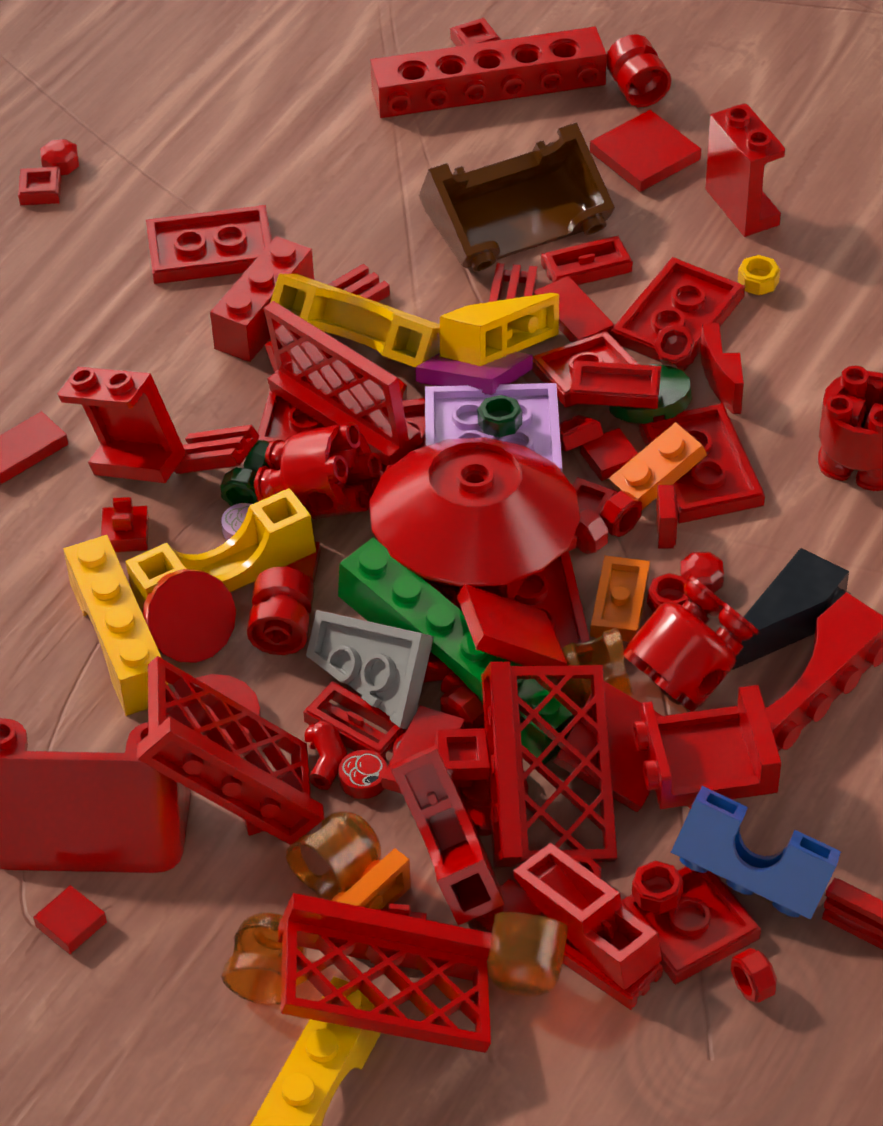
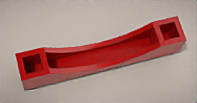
(844, 647)

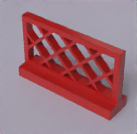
(338, 385)
(507, 753)
(213, 764)
(387, 942)

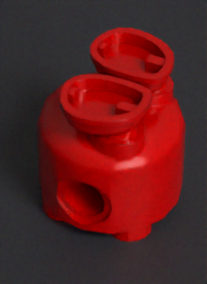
(853, 428)
(324, 468)
(683, 651)

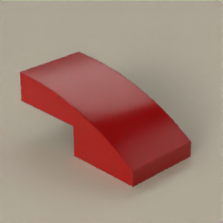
(721, 369)

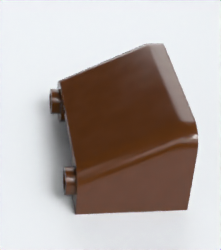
(518, 201)

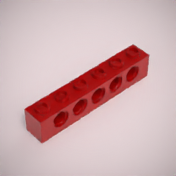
(488, 72)

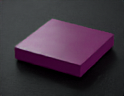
(449, 372)

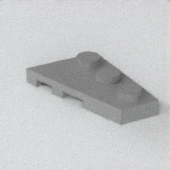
(373, 659)

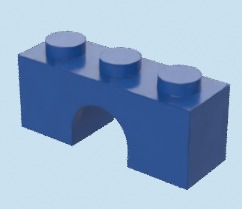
(789, 879)

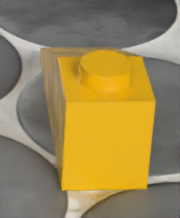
(498, 328)

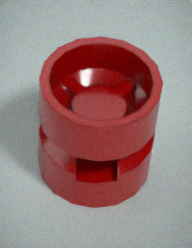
(638, 70)
(280, 611)

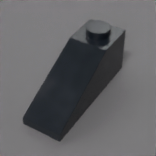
(792, 604)

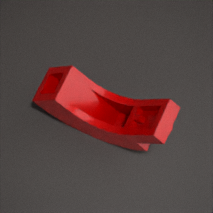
(449, 835)

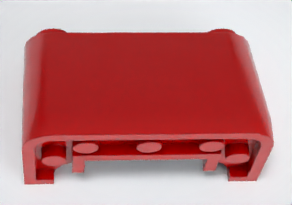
(87, 809)

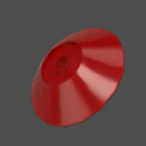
(474, 512)

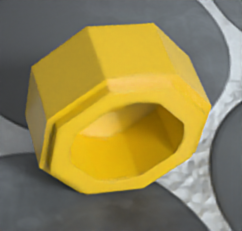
(759, 274)

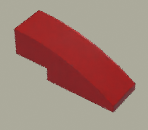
(594, 915)

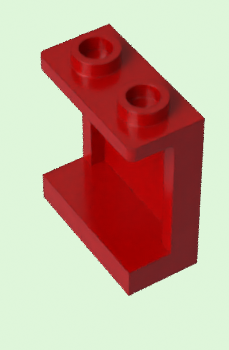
(735, 168)
(129, 423)
(710, 748)

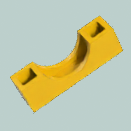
(344, 314)
(271, 536)
(116, 617)
(316, 1069)

